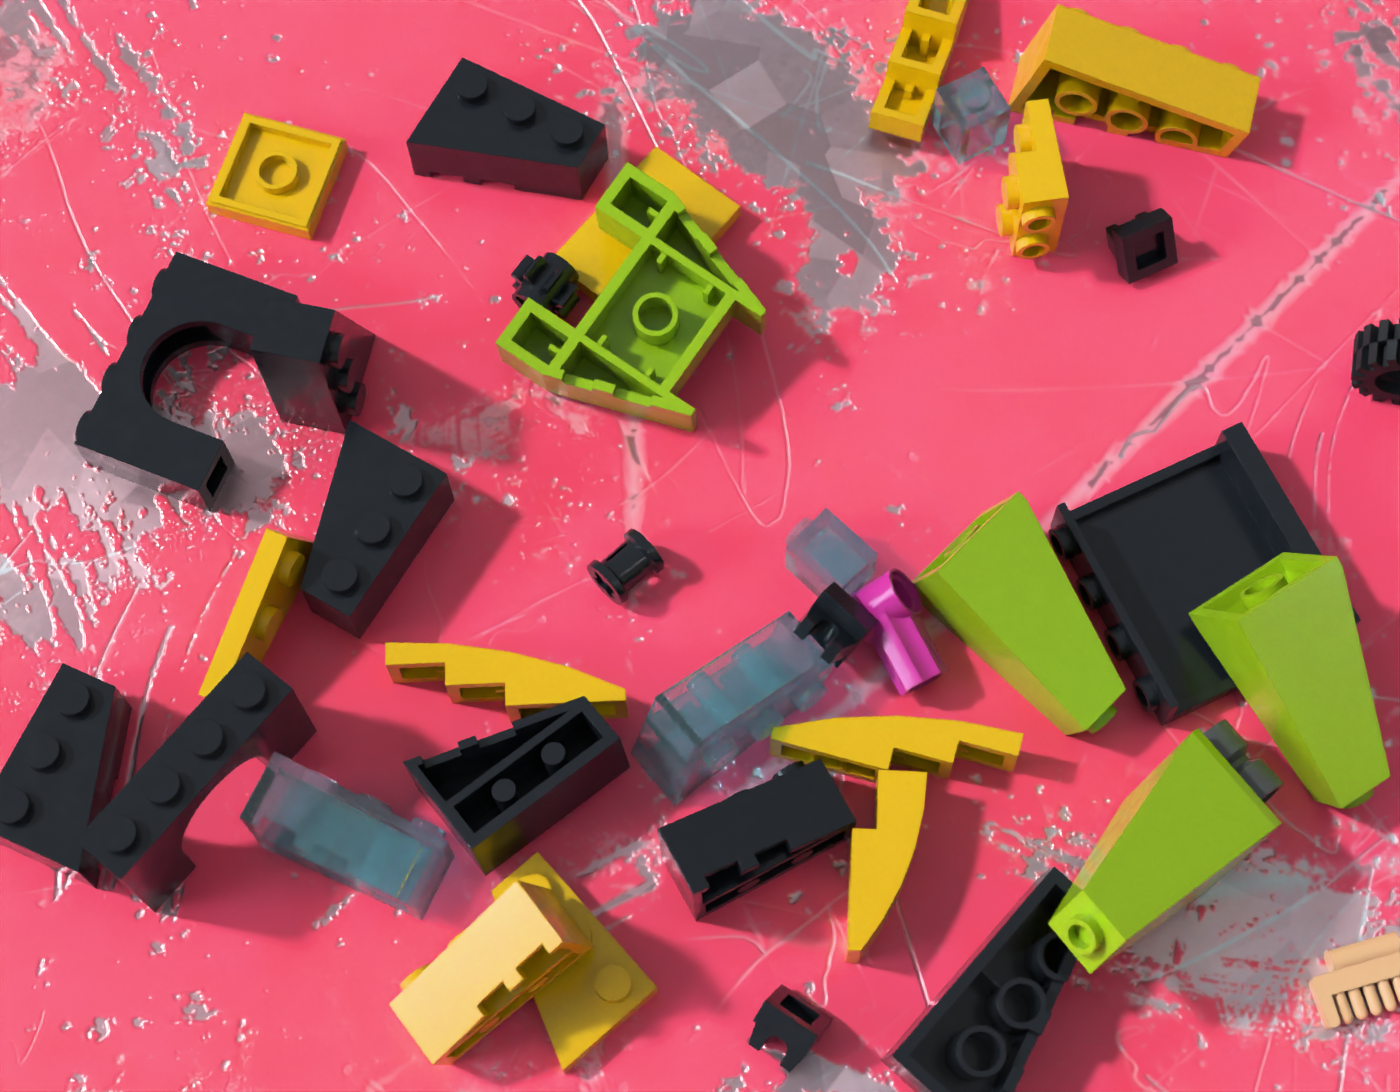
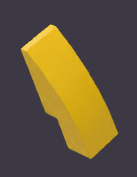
(882, 856)

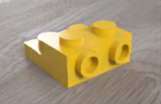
(1036, 186)

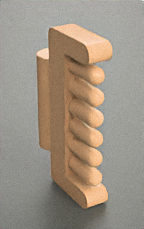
(1355, 968)

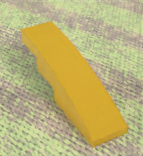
(917, 66)
(499, 675)
(872, 743)

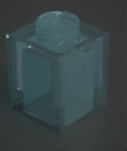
(970, 115)
(827, 553)

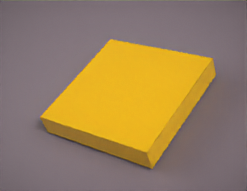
(277, 176)

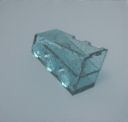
(729, 706)
(347, 836)

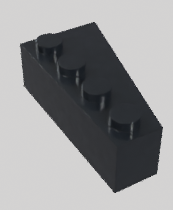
(994, 1005)

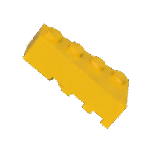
(1134, 84)

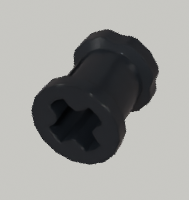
(625, 566)

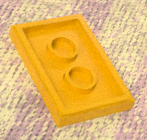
(598, 255)

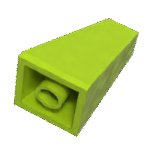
(1021, 616)
(1301, 668)
(1161, 851)

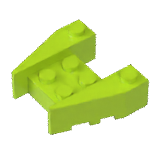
(648, 320)

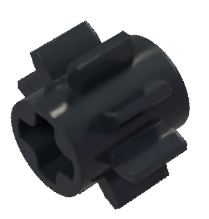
(548, 282)

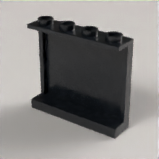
(1167, 549)

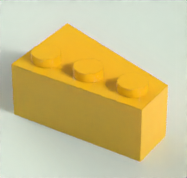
(489, 971)

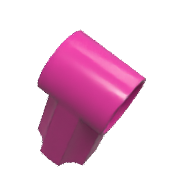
(900, 633)

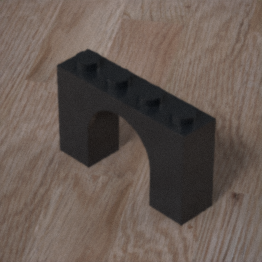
(123, 434)
(144, 824)

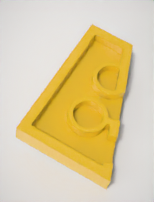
(262, 602)
(595, 990)

